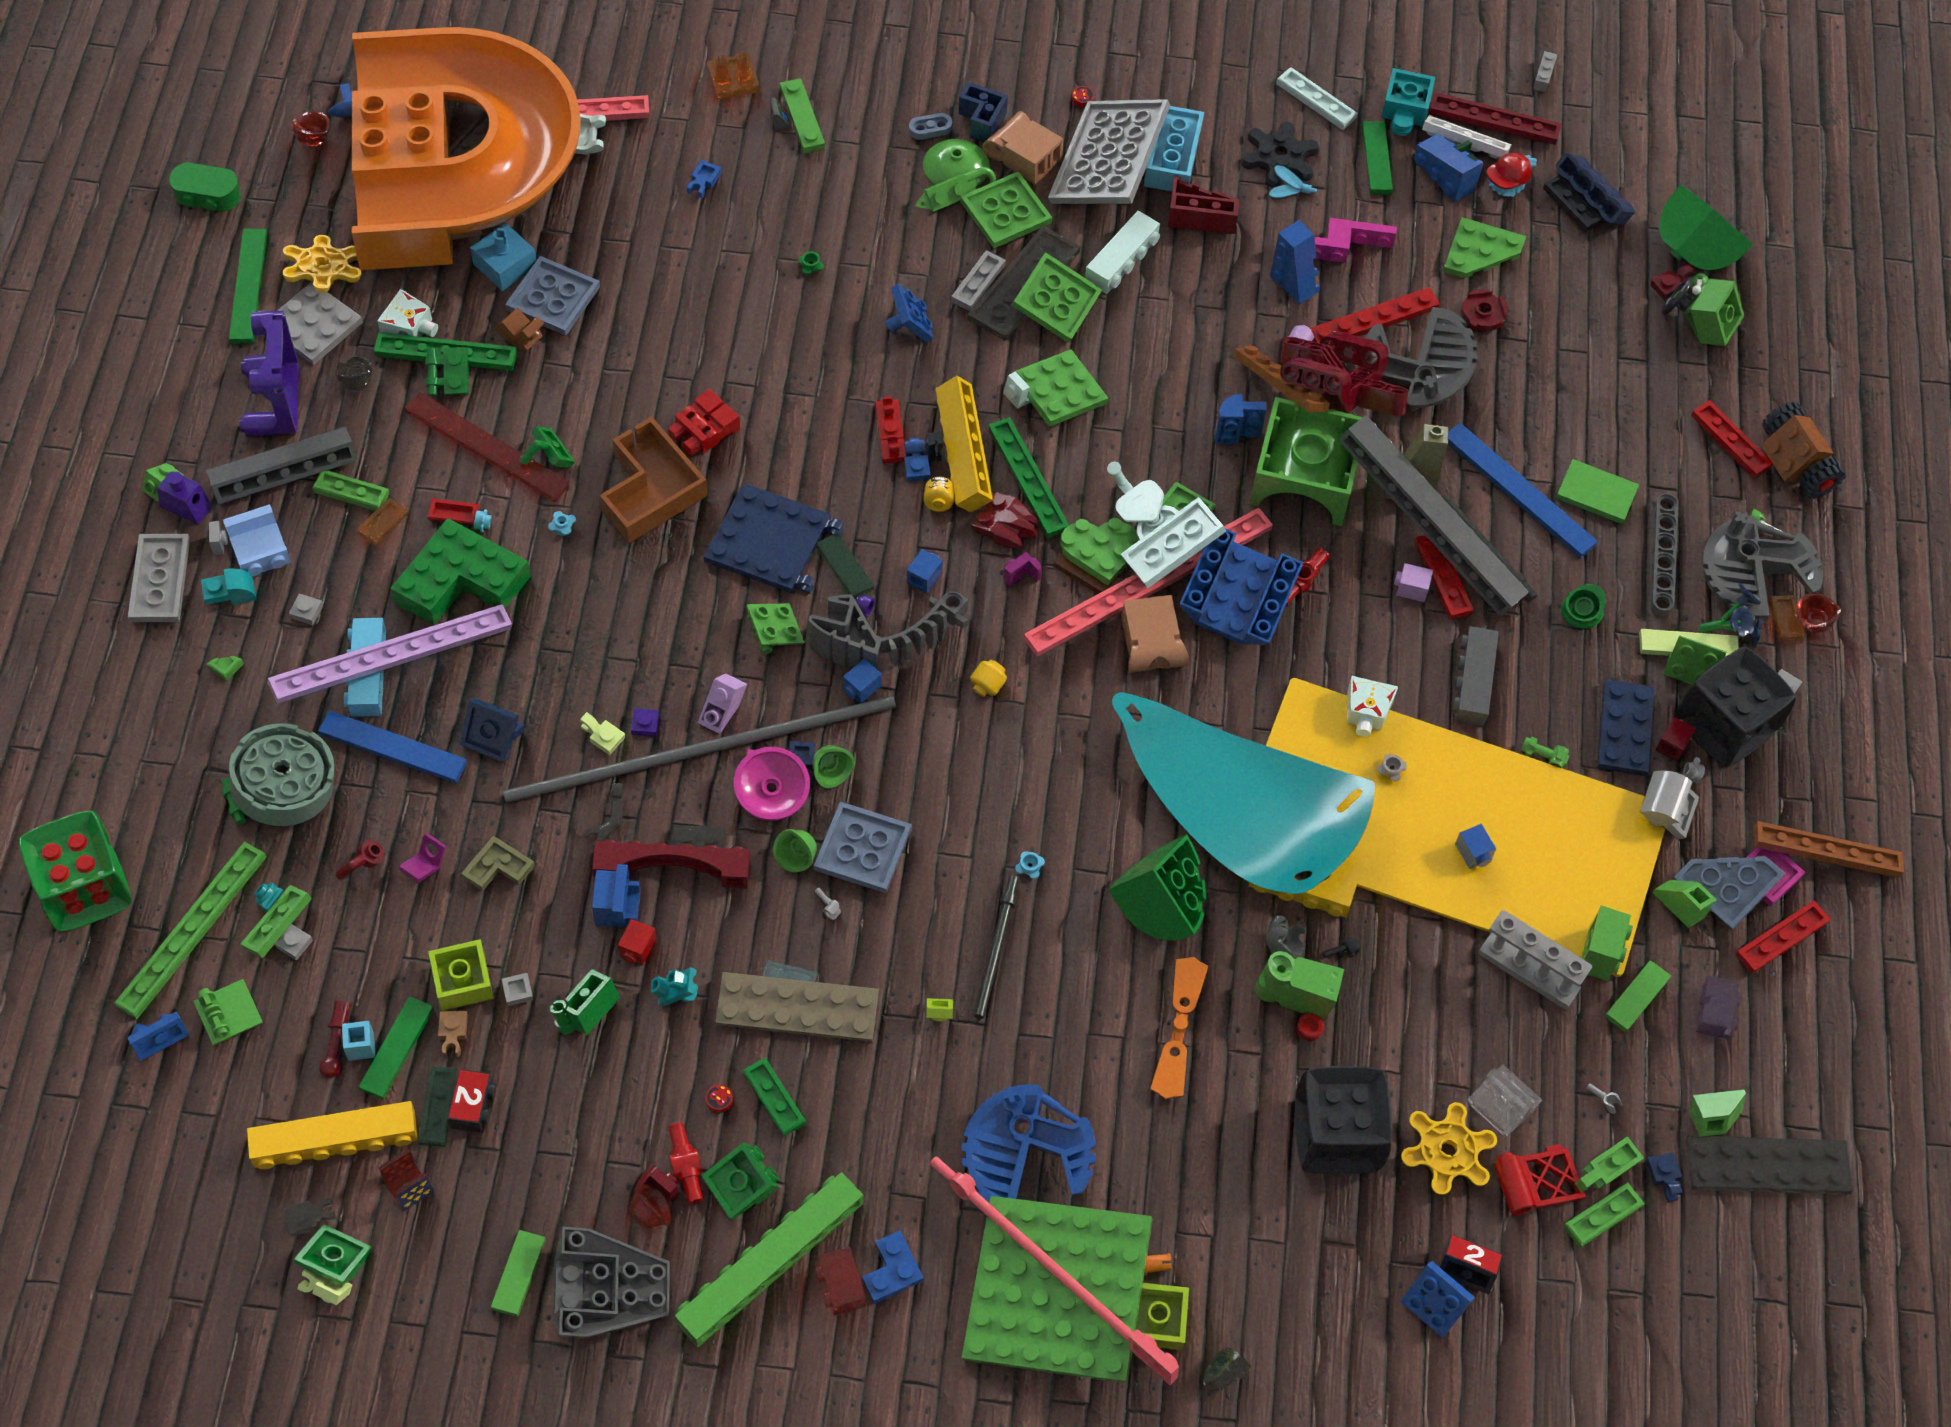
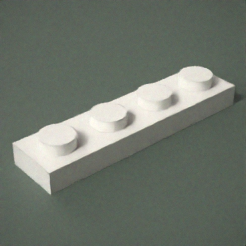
(1458, 134)

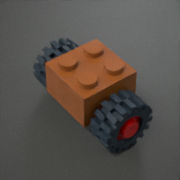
(1801, 451)

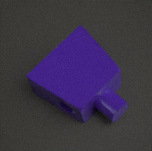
(183, 497)

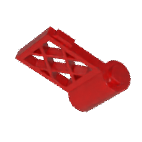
(1519, 1184)

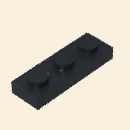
(1573, 203)

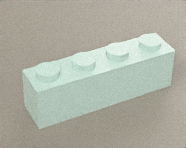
(1123, 252)

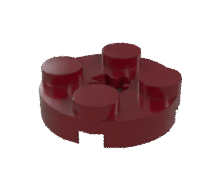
(1483, 321)

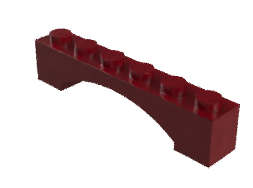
(725, 864)

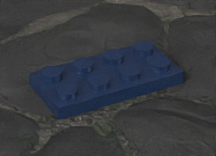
(1625, 727)

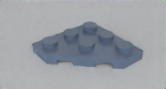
(1734, 883)

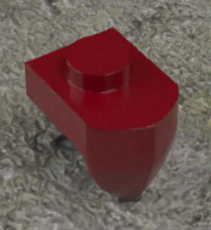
(664, 1182)

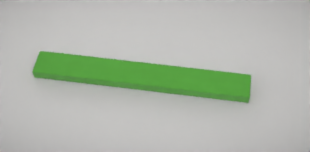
(190, 930)

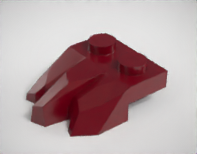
(1006, 521)

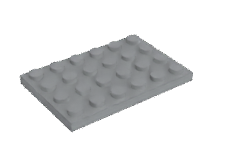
(1109, 152)

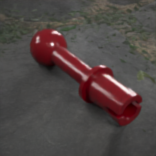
(330, 1066)

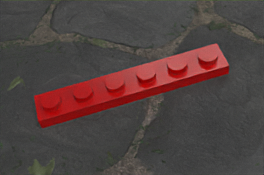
(1386, 313)

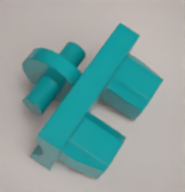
(675, 987)

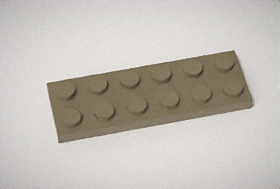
(797, 1007)

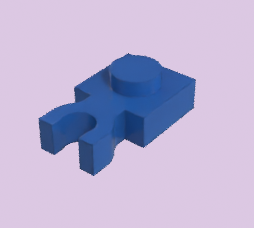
(704, 176)

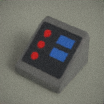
(779, 115)

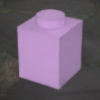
(1413, 582)

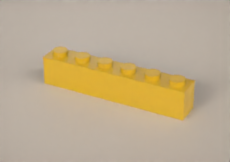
(964, 444)
(332, 1135)

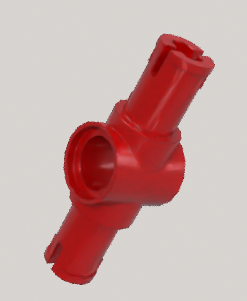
(1309, 570)
(685, 1163)

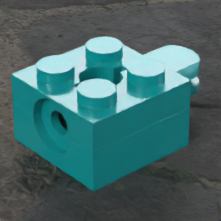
(1407, 100)

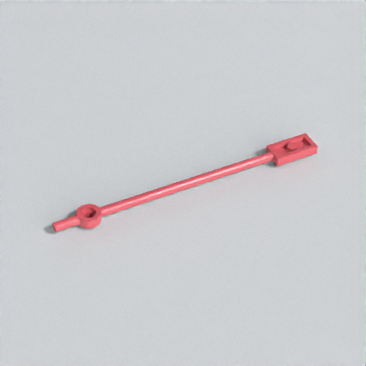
(1141, 1345)

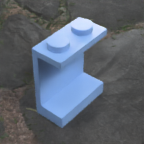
(257, 540)

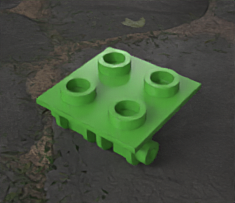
(774, 625)
(1691, 660)
(227, 1011)

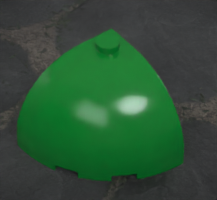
(1699, 232)
(1163, 892)

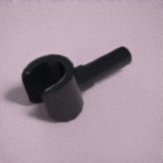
(1350, 945)

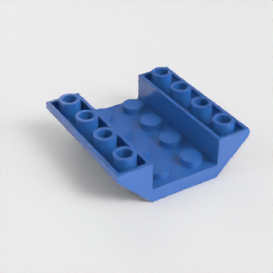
(1239, 590)

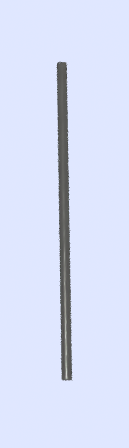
(698, 749)

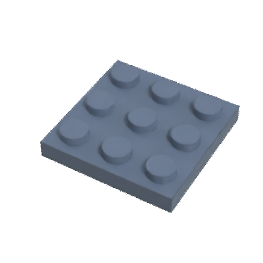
(553, 295)
(862, 847)

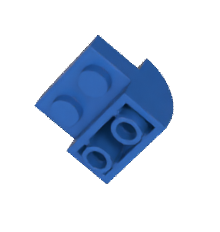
(1239, 419)

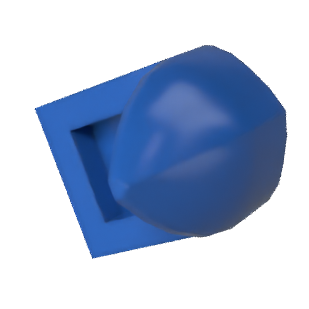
(344, 108)

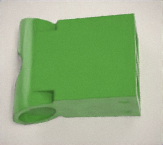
(1300, 984)

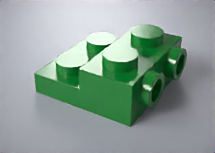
(741, 1180)

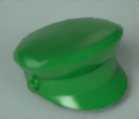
(1584, 606)

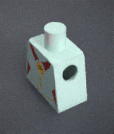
(407, 317)
(1368, 704)

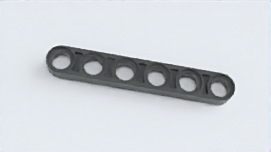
(1668, 555)

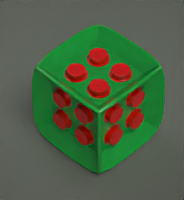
(74, 871)

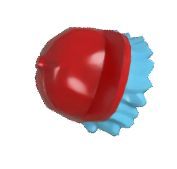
(1510, 173)

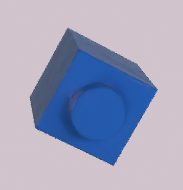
(924, 570)
(862, 681)
(1475, 846)

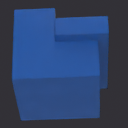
(615, 898)

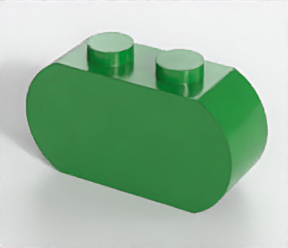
(205, 187)

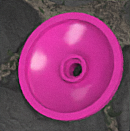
(775, 768)

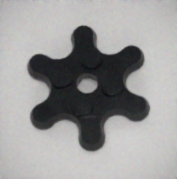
(1281, 140)

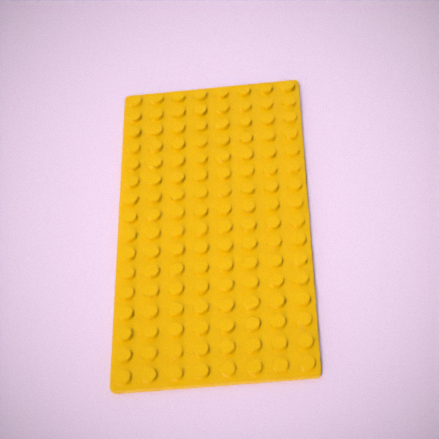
(1556, 833)

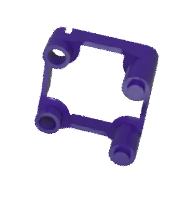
(272, 372)

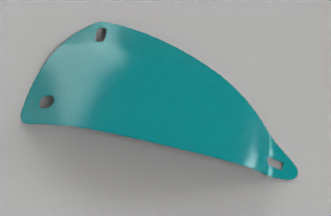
(1248, 797)

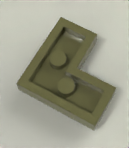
(497, 858)

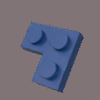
(899, 1270)

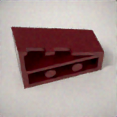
(1202, 209)

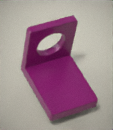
(424, 862)

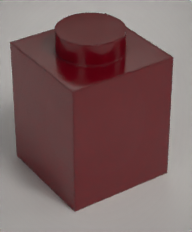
(1675, 738)

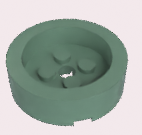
(278, 797)

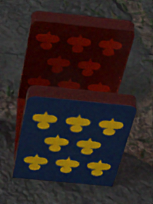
(401, 1169)

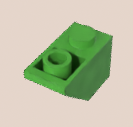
(1686, 900)
(1716, 1111)

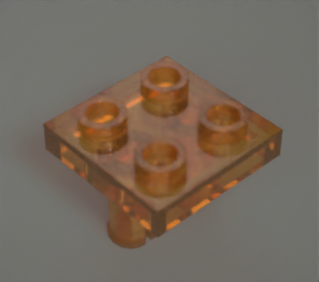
(733, 75)

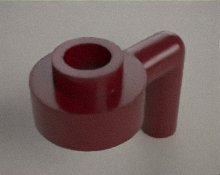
(364, 857)

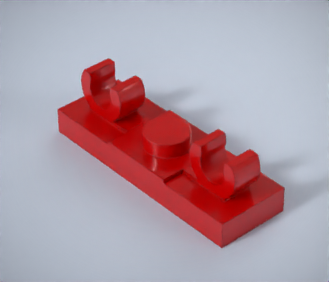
(890, 430)

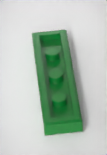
(1377, 157)
(396, 1048)

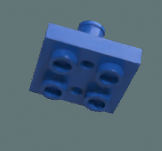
(910, 314)
(1440, 1295)

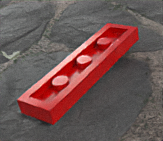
(1731, 439)
(1444, 579)
(1782, 937)

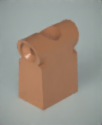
(1025, 147)
(1152, 634)

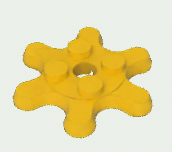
(321, 253)
(1453, 1132)

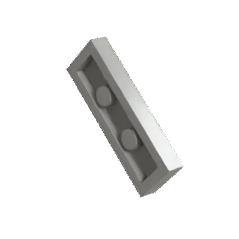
(978, 280)

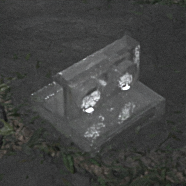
(1504, 1100)

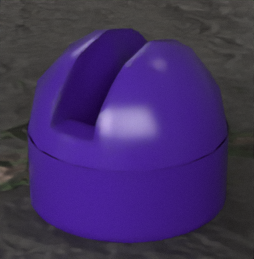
(866, 604)

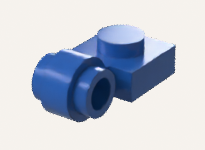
(916, 466)

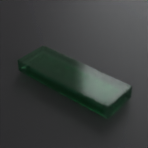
(845, 566)
(437, 1102)

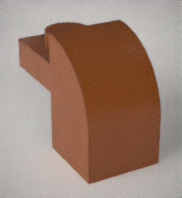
(519, 330)

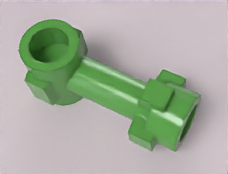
(1558, 756)

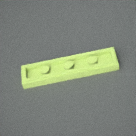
(1663, 642)

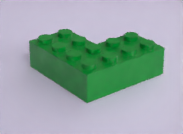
(458, 562)

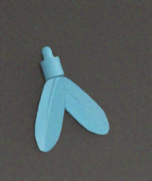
(1293, 184)

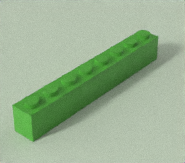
(768, 1259)

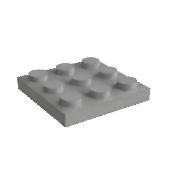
(318, 322)

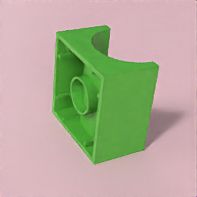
(1306, 458)

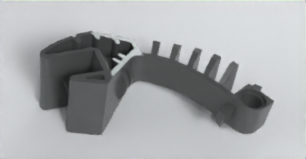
(850, 639)

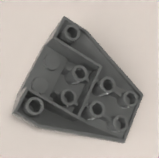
(605, 1284)

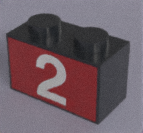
(471, 1101)
(1470, 1263)

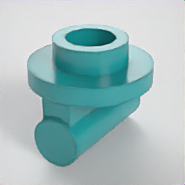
(267, 895)

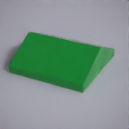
(333, 1255)

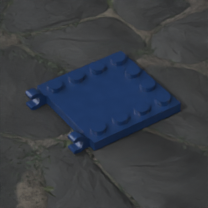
(770, 539)

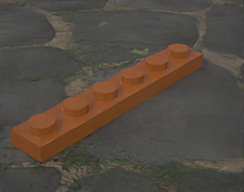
(1270, 372)
(1828, 849)

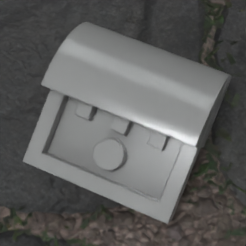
(1670, 802)

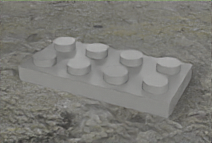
(159, 578)

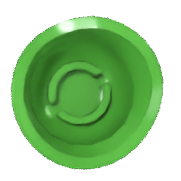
(832, 765)
(794, 850)

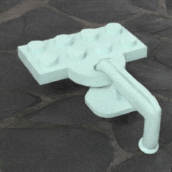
(1165, 533)

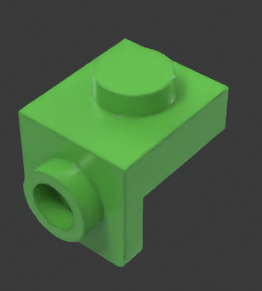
(154, 477)

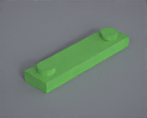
(802, 115)

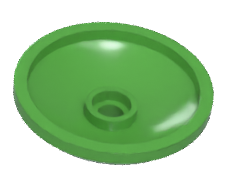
(954, 158)

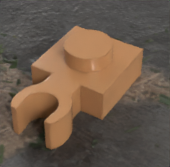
(452, 1028)

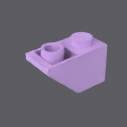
(722, 702)

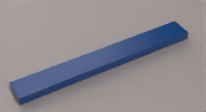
(1520, 491)

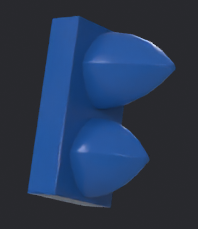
(159, 1035)

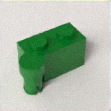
(586, 1004)

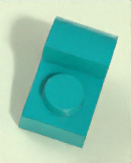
(233, 585)

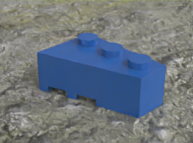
(1448, 166)
(1294, 263)

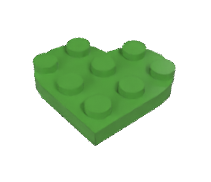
(1098, 548)

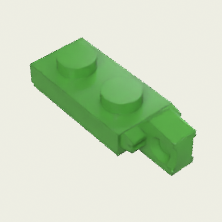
(1610, 1165)

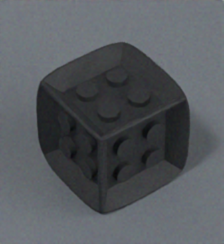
(1736, 706)
(1343, 1120)

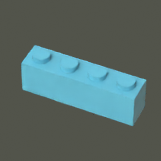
(365, 692)

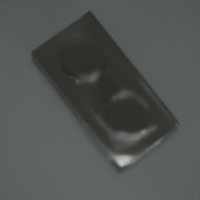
(698, 835)

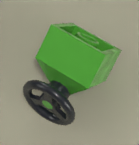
(1712, 313)

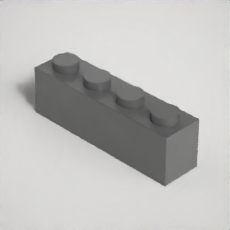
(1476, 676)

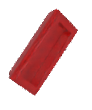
(459, 512)

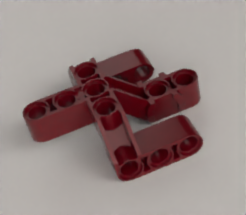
(1336, 385)

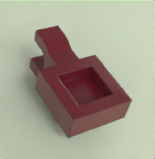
(1668, 282)

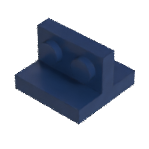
(490, 729)

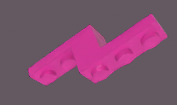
(1342, 232)

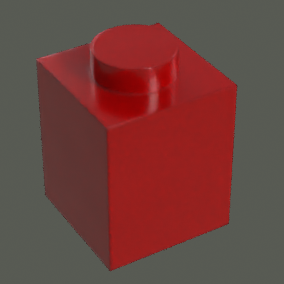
(636, 942)

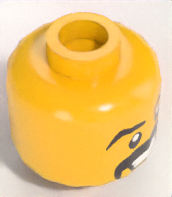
(939, 494)

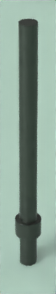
(1531, 595)
(1007, 902)

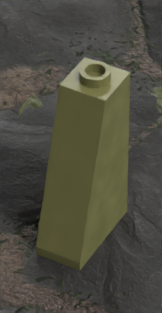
(1428, 452)

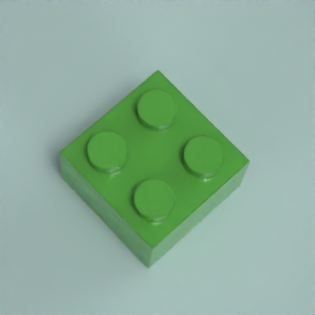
(1606, 942)

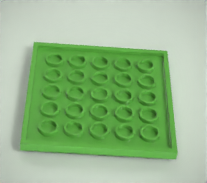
(1030, 1317)

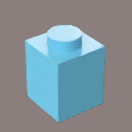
(358, 1040)

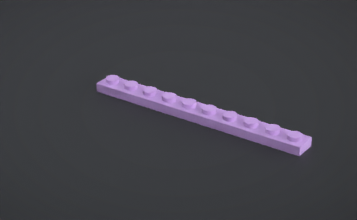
(389, 653)

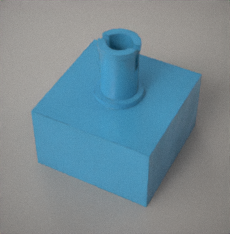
(503, 256)

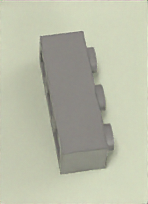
(1545, 71)

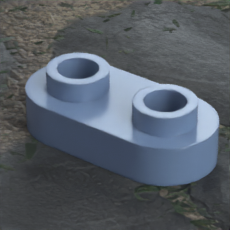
(930, 126)

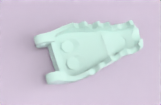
(588, 131)

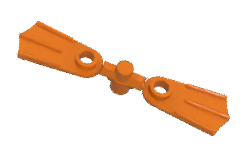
(1171, 1069)

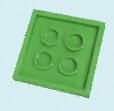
(1006, 209)
(1056, 297)
(1061, 388)

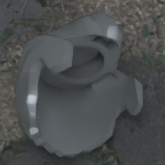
(1285, 939)

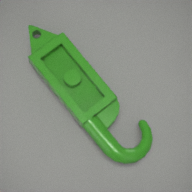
(952, 189)

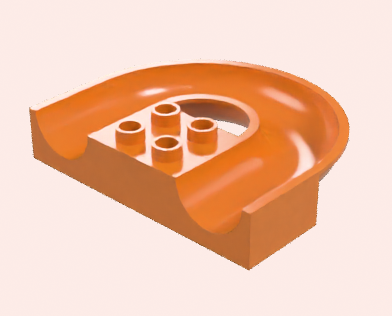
(401, 162)

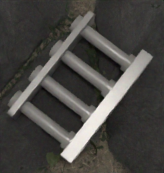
(1535, 959)

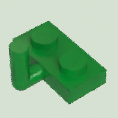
(551, 445)

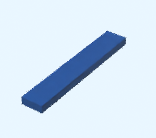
(393, 747)

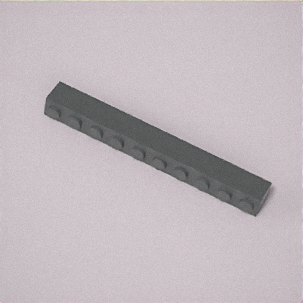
(1433, 515)

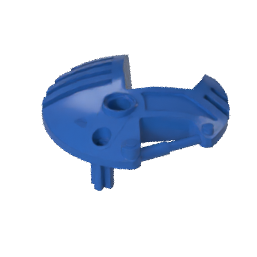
(999, 1153)

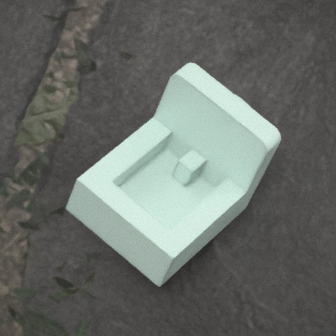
(1016, 390)

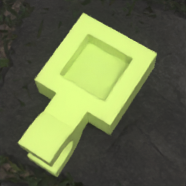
(604, 736)
(324, 1288)

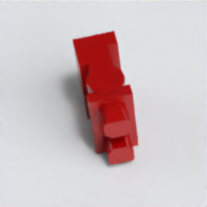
(704, 423)

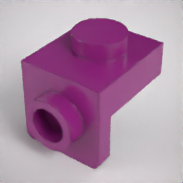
(1019, 567)

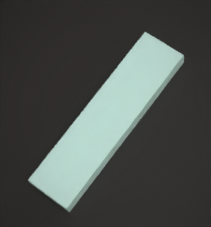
(1316, 98)

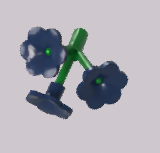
(1741, 619)

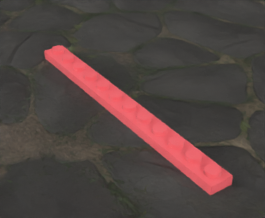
(1111, 600)

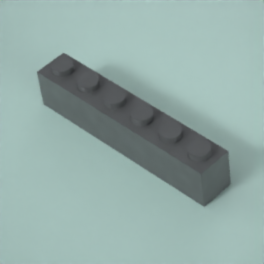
(281, 465)

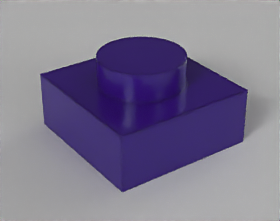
(645, 722)

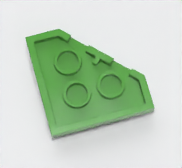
(1481, 248)

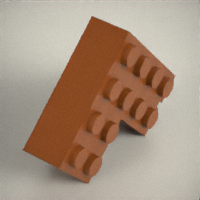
(659, 484)

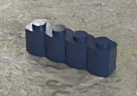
(1594, 188)

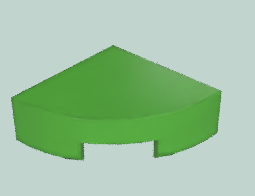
(225, 666)

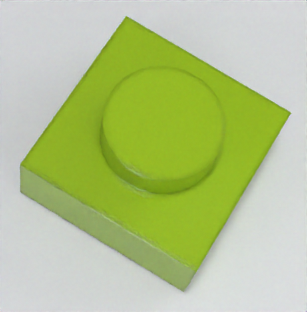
(939, 1009)

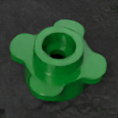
(814, 259)

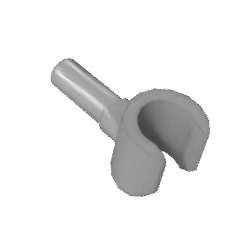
(832, 909)
(1608, 1099)

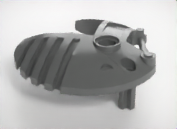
(1443, 361)
(1729, 566)

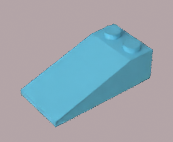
(1174, 149)

